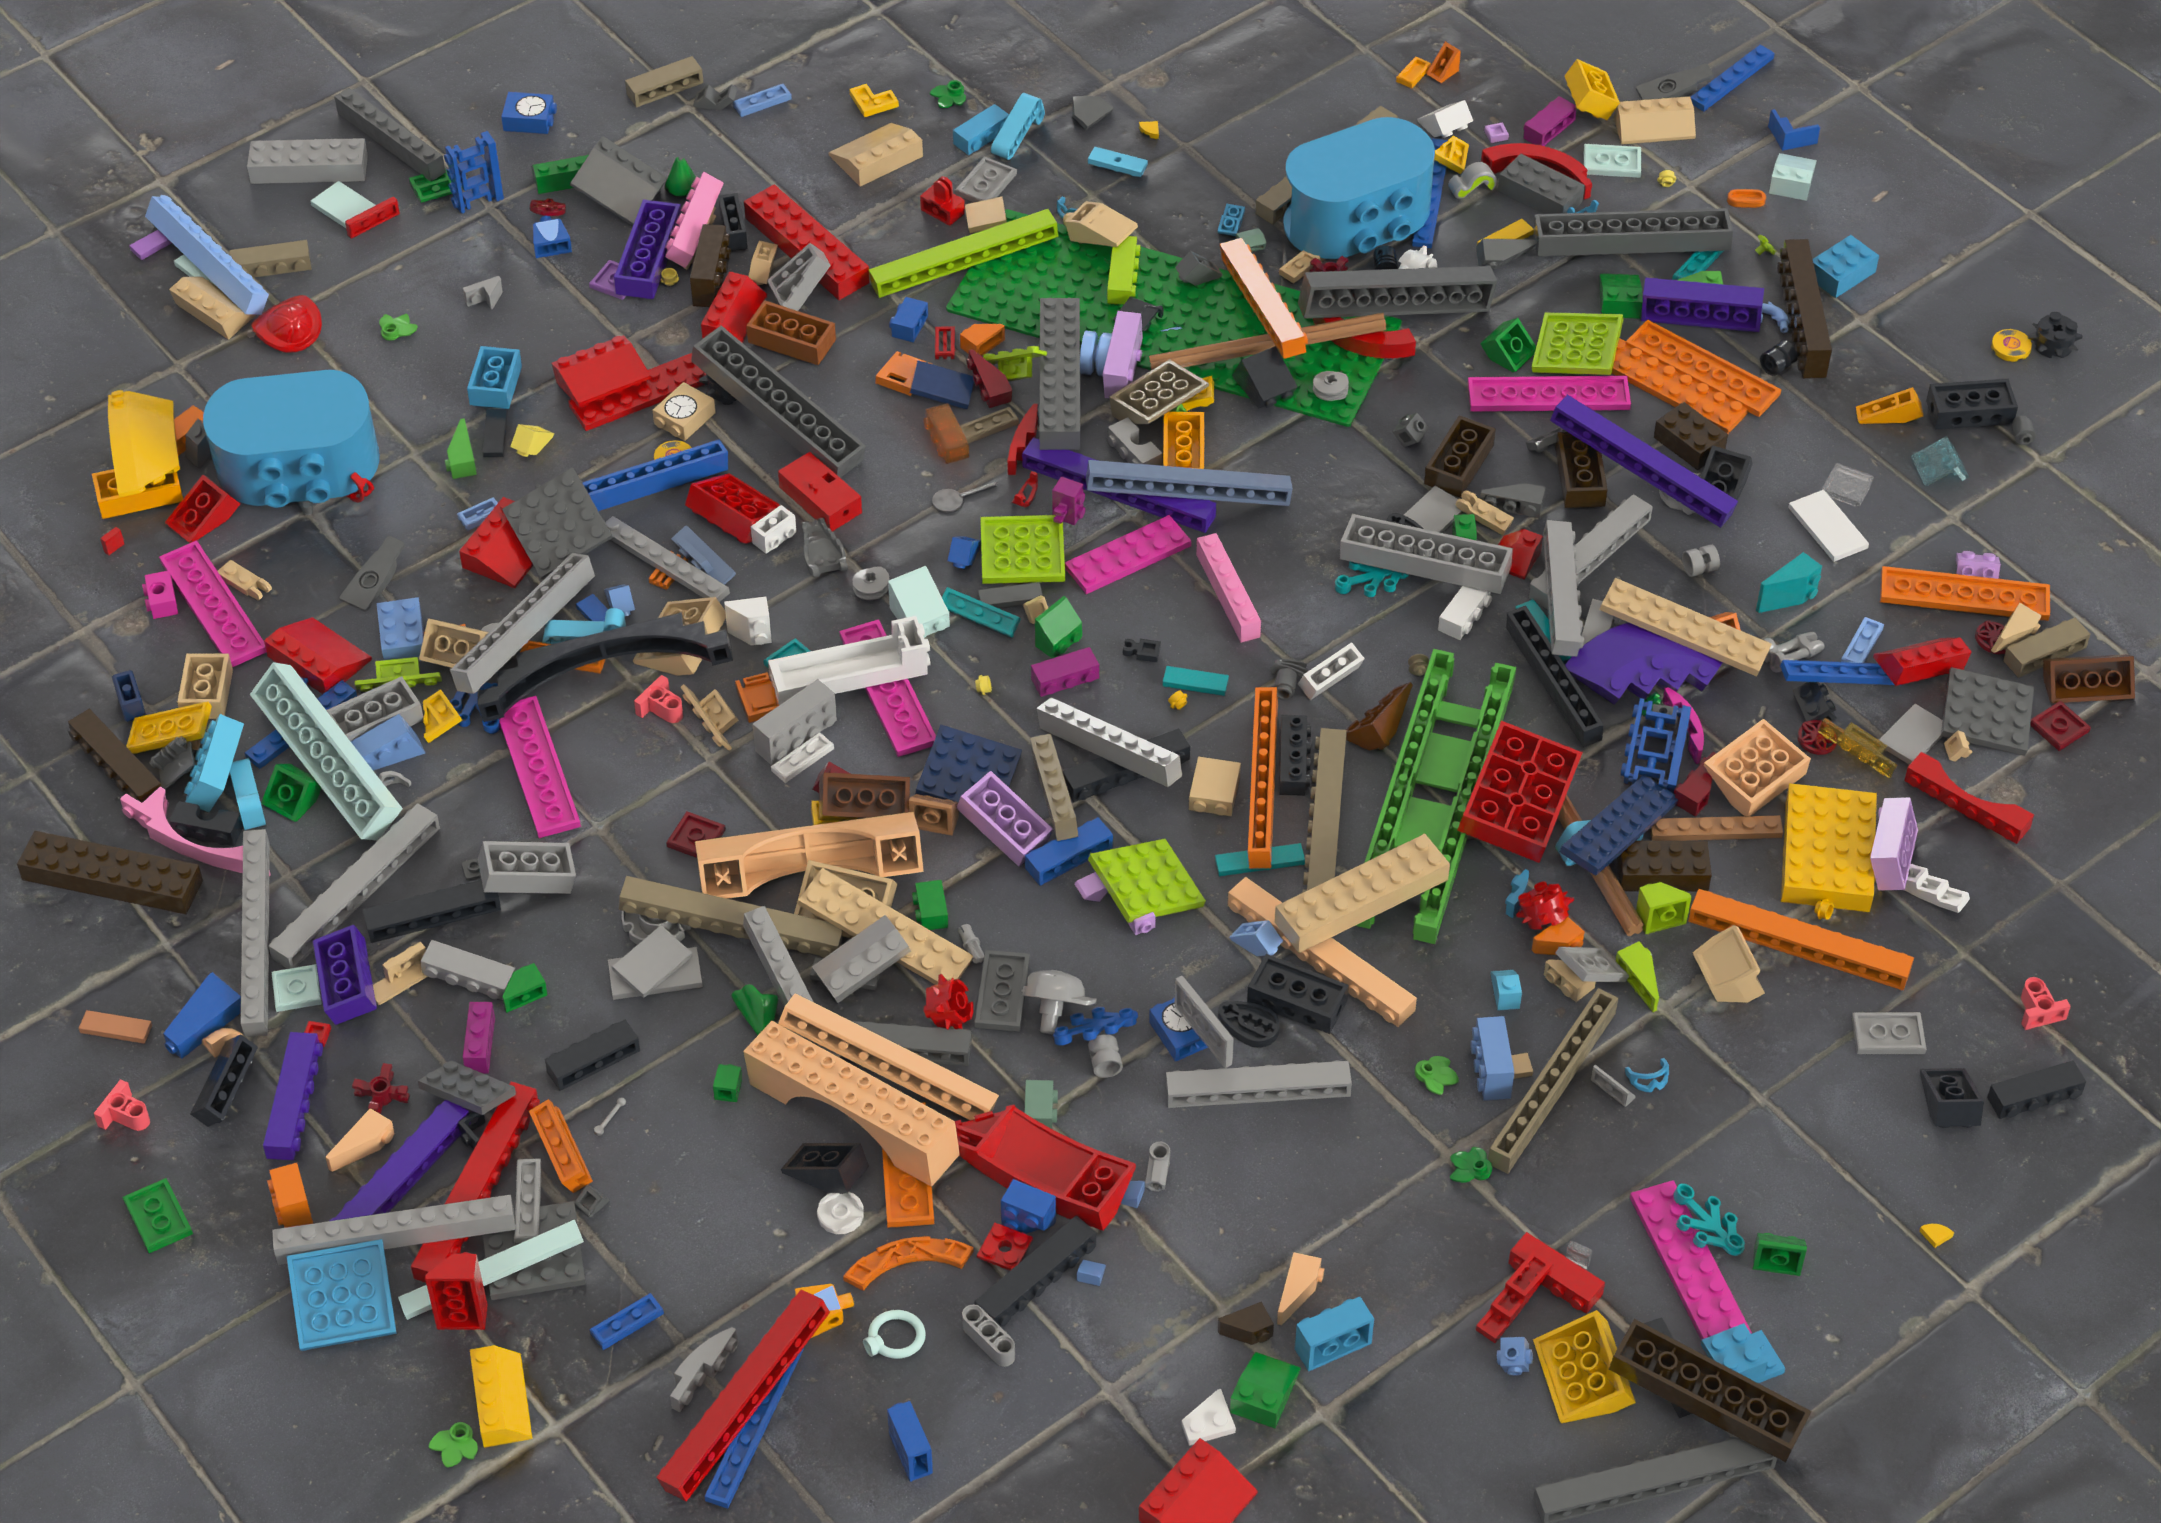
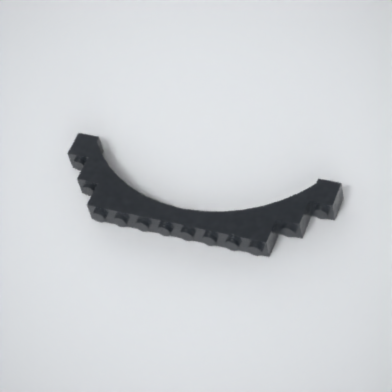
(544, 663)

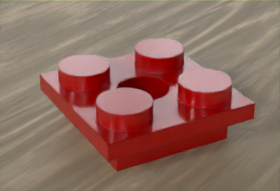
(1003, 1236)

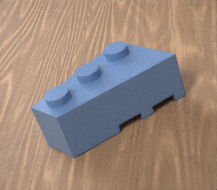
(389, 743)

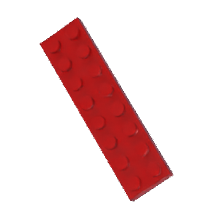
(663, 382)

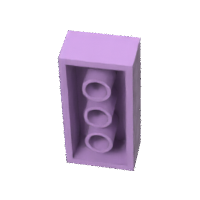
(1123, 352)
(1004, 818)
(1894, 843)

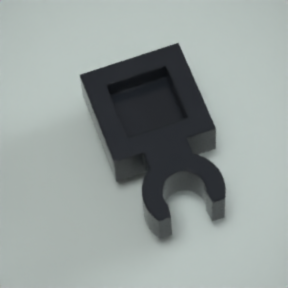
(1145, 650)

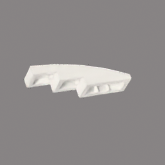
(1934, 889)

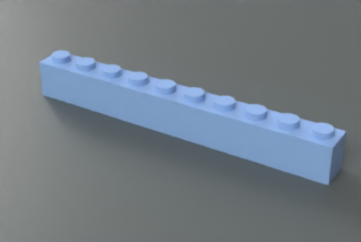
(207, 255)

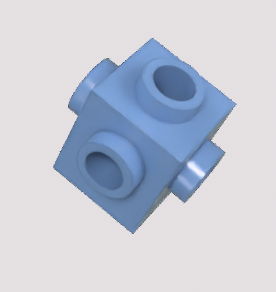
(1514, 1355)

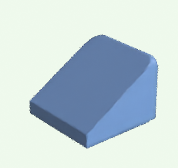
(1133, 1193)
(1090, 1272)

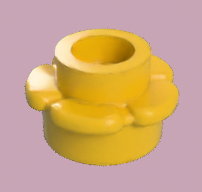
(1178, 700)
(1824, 909)

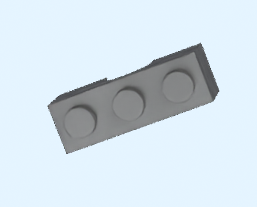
(1125, 437)

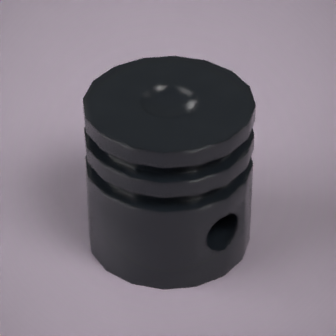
(1385, 258)

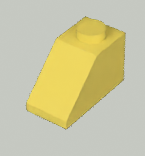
(530, 439)

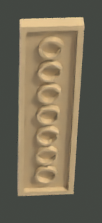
(1685, 627)
(856, 910)

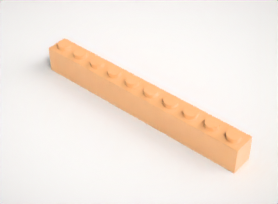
(1330, 958)
(886, 1058)

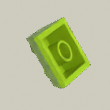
(1662, 907)

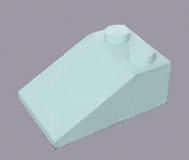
(1792, 176)

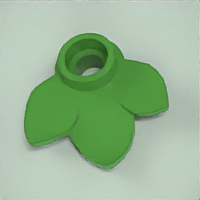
(396, 327)
(1437, 1074)
(455, 1447)

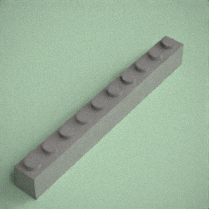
(522, 623)
(354, 886)
(255, 933)
(400, 1227)

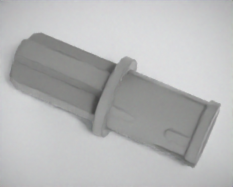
(971, 943)

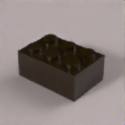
(1689, 434)

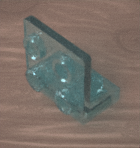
(1939, 461)

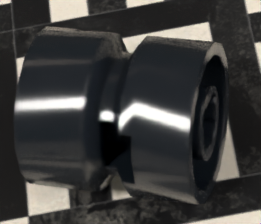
(1778, 357)

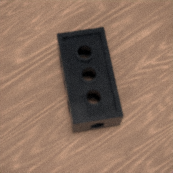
(1971, 403)
(1298, 993)

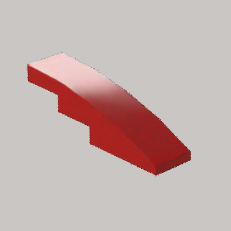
(1022, 437)
(1514, 1296)

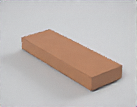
(115, 1026)

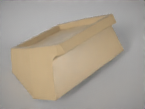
(1729, 967)

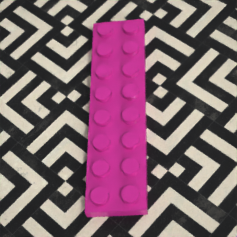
(1547, 392)
(213, 603)
(895, 701)
(538, 768)
(1688, 1266)

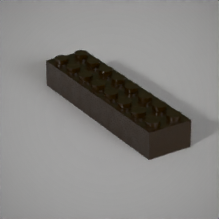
(1804, 308)
(110, 872)
(1709, 1390)

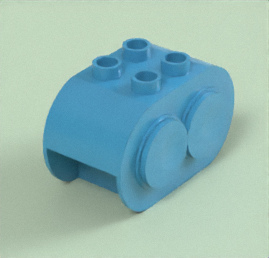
(1359, 188)
(291, 437)

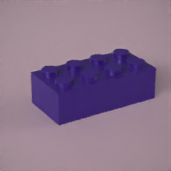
(344, 974)

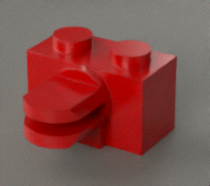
(942, 203)

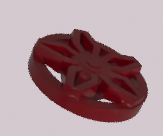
(547, 207)
(1989, 635)
(1815, 738)

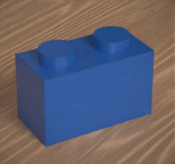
(909, 319)

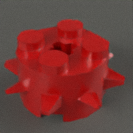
(1544, 905)
(948, 1003)

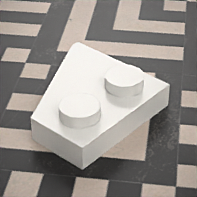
(1209, 1420)

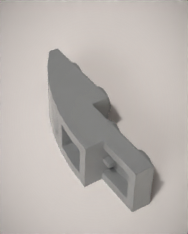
(703, 1361)

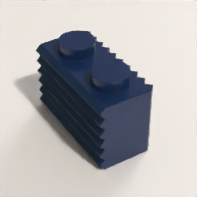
(128, 695)

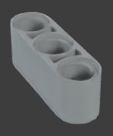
(990, 1345)

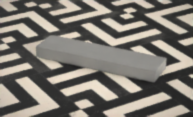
(527, 1199)

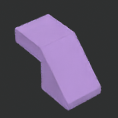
(1091, 887)

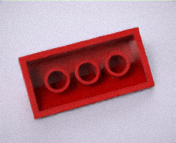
(734, 306)
(1923, 660)
(457, 1293)

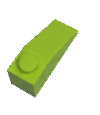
(1639, 965)

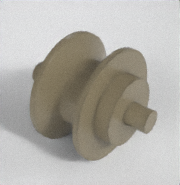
(1418, 664)

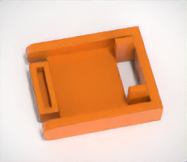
(899, 367)
(757, 696)

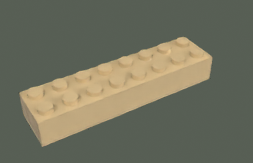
(1361, 893)

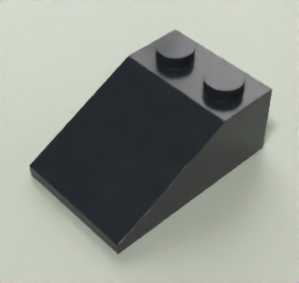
(1727, 470)
(1952, 1097)
(828, 1165)

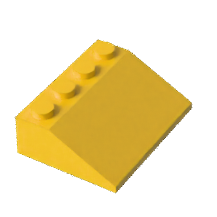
(1578, 1371)

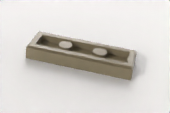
(989, 424)

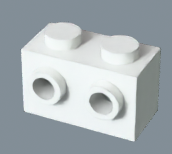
(773, 529)

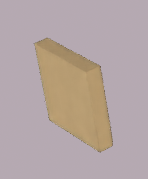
(985, 214)

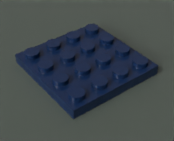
(961, 761)

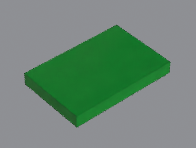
(157, 1215)

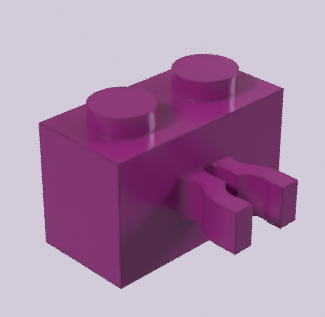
(1068, 501)

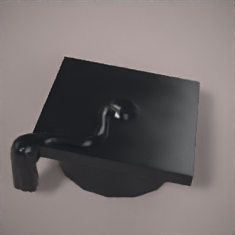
(1146, 310)

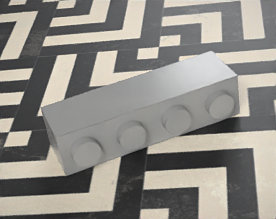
(466, 969)

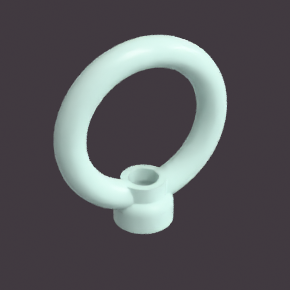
(874, 1344)

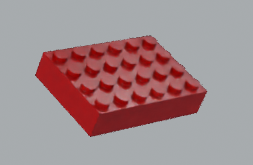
(1520, 791)

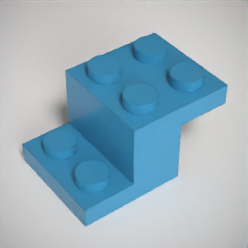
(1744, 1353)

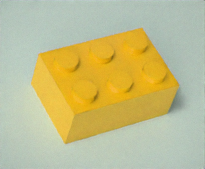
(1591, 89)

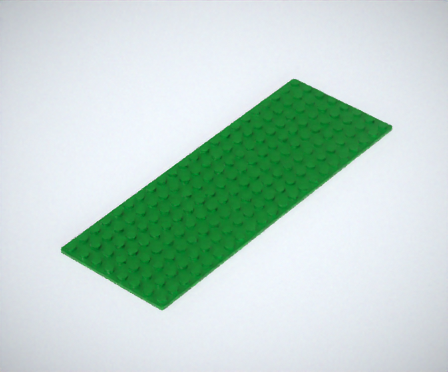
(1210, 313)

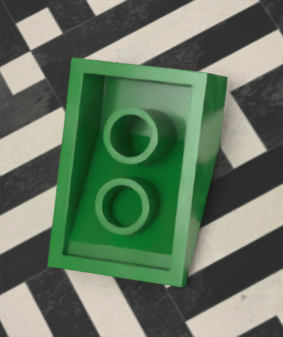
(1621, 295)
(1263, 1389)

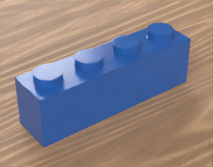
(1063, 855)

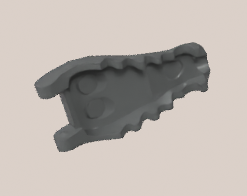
(822, 549)

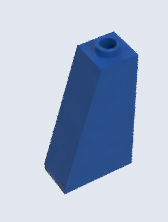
(205, 1012)

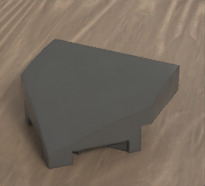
(1089, 110)

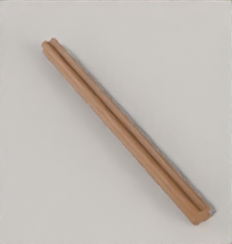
(1259, 343)
(1607, 881)

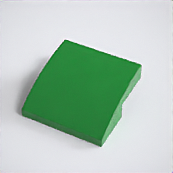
(429, 190)

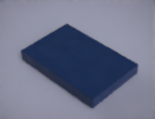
(942, 384)

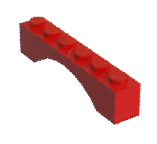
(2005, 819)

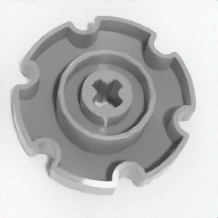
(642, 926)

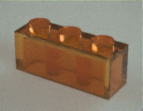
(946, 433)

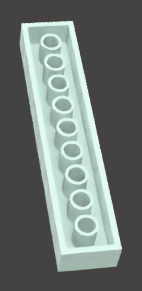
(326, 751)

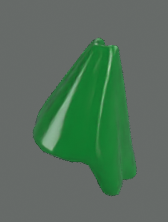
(680, 178)
(756, 1007)

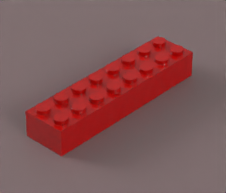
(794, 229)

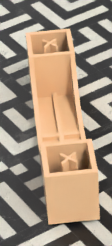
(873, 845)
(908, 1131)

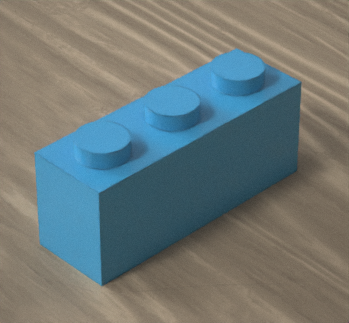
(979, 129)

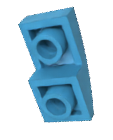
(1231, 219)
(1519, 886)

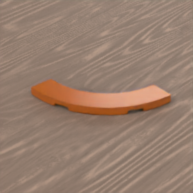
(904, 1252)

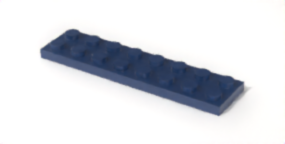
(1619, 825)

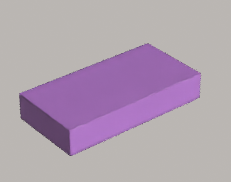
(149, 244)

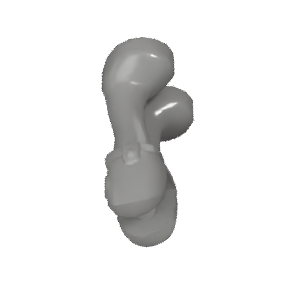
(1806, 646)

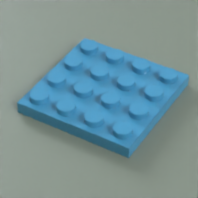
(341, 1294)

